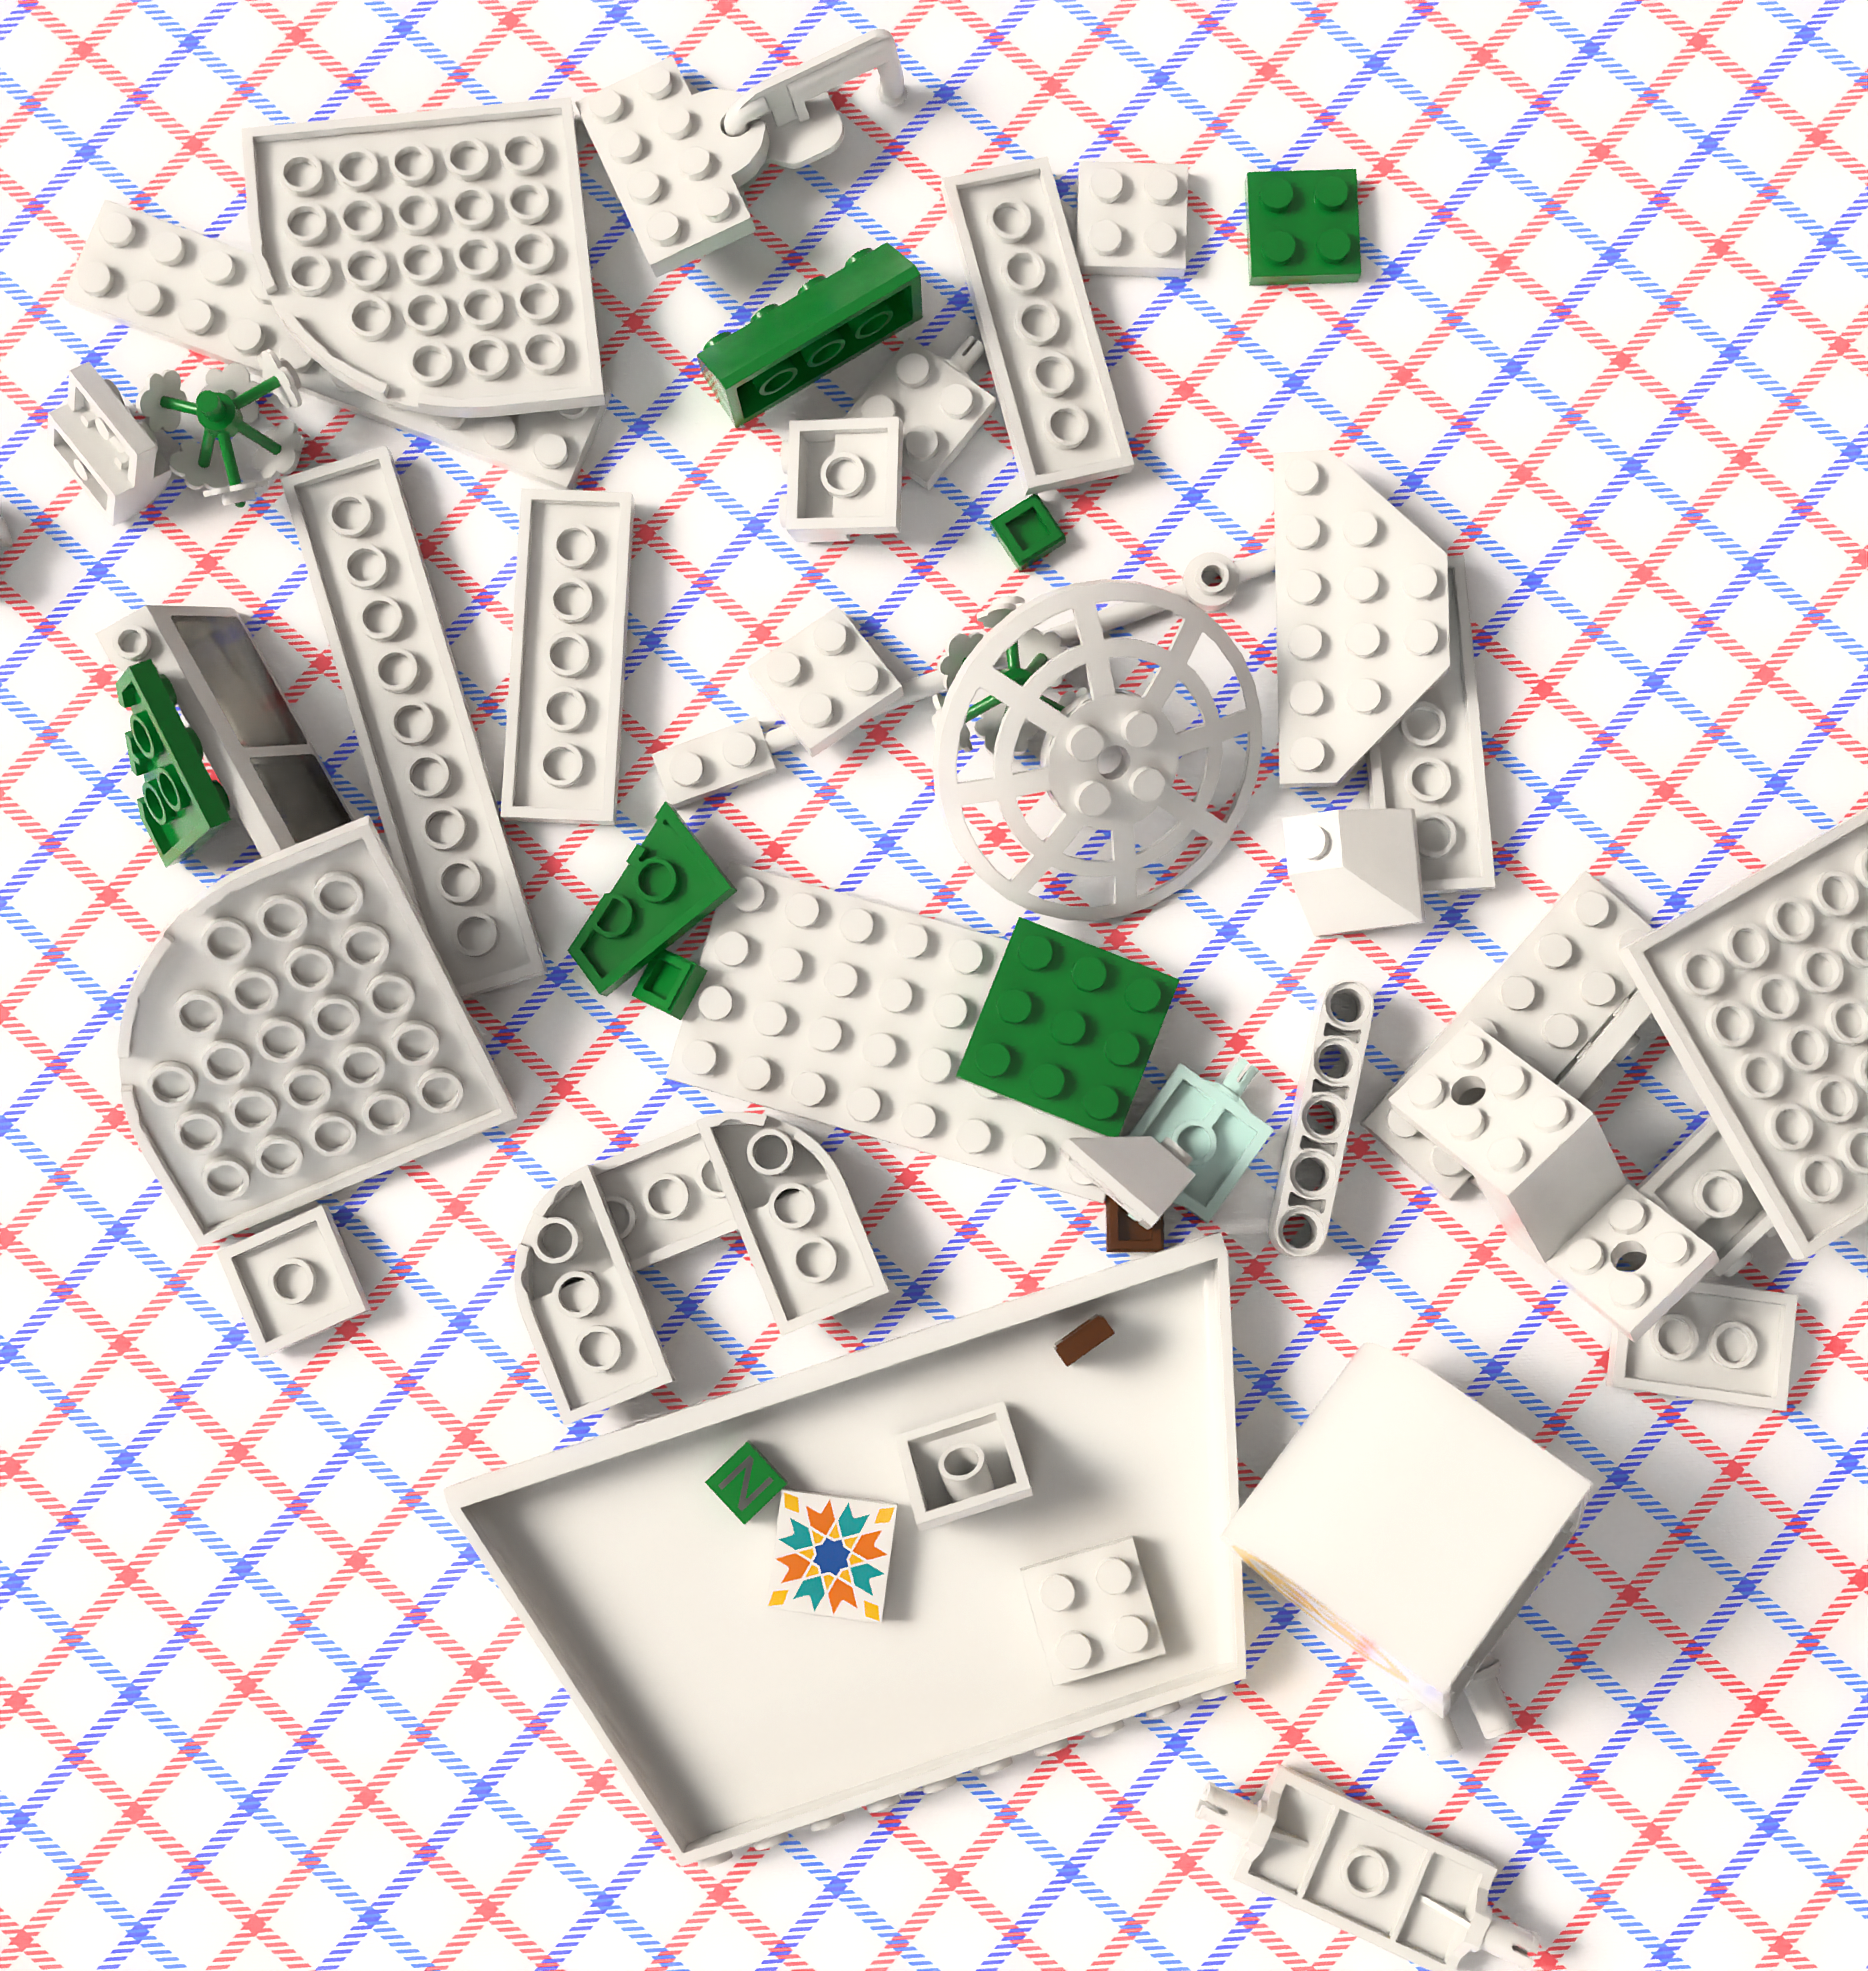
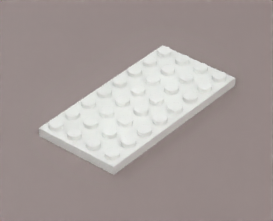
(860, 1027)

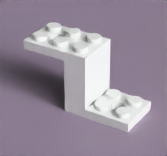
(1553, 1180)

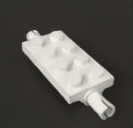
(1366, 1872)

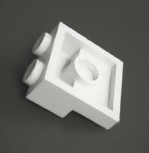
(842, 478)
(1710, 1197)

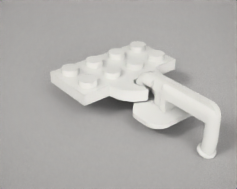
(687, 154)

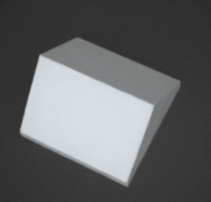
(962, 1466)

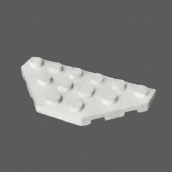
(1354, 616)

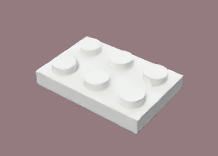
(1713, 1347)

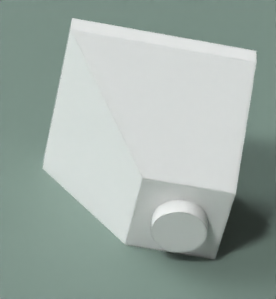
(1355, 869)
(1133, 1171)

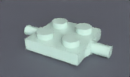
(1211, 1127)

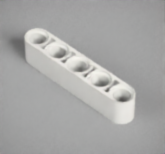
(1339, 1097)

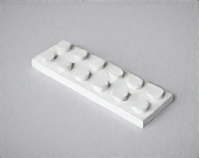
(1036, 325)
(568, 656)
(1438, 765)
(1535, 1003)

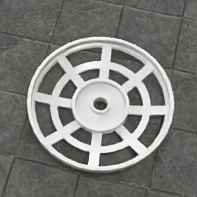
(1079, 737)

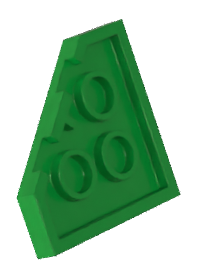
(179, 798)

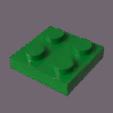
(1302, 227)

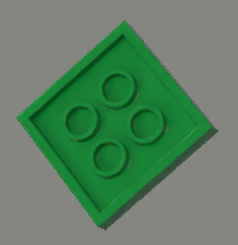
(1067, 1028)

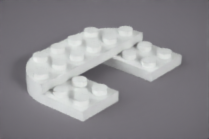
(663, 1200)

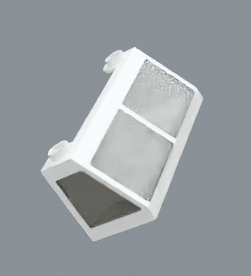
(238, 717)

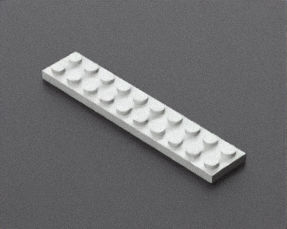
(216, 305)
(413, 719)

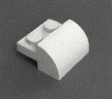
(106, 447)

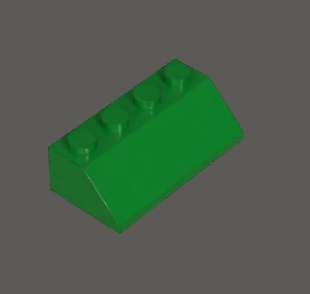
(812, 332)

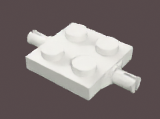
(934, 402)

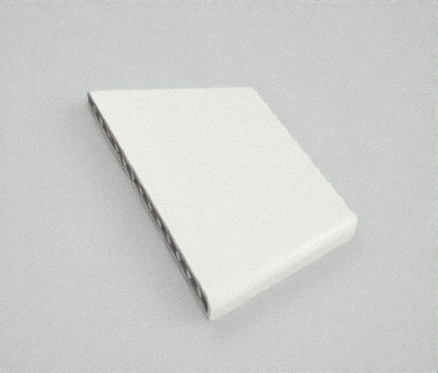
(787, 1719)

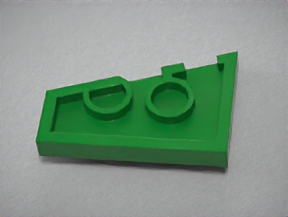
(654, 902)

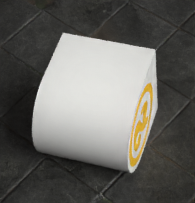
(1409, 1522)

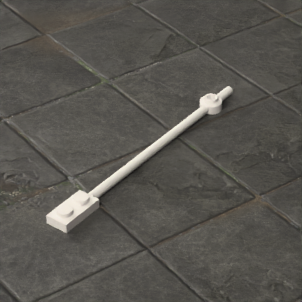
(744, 752)

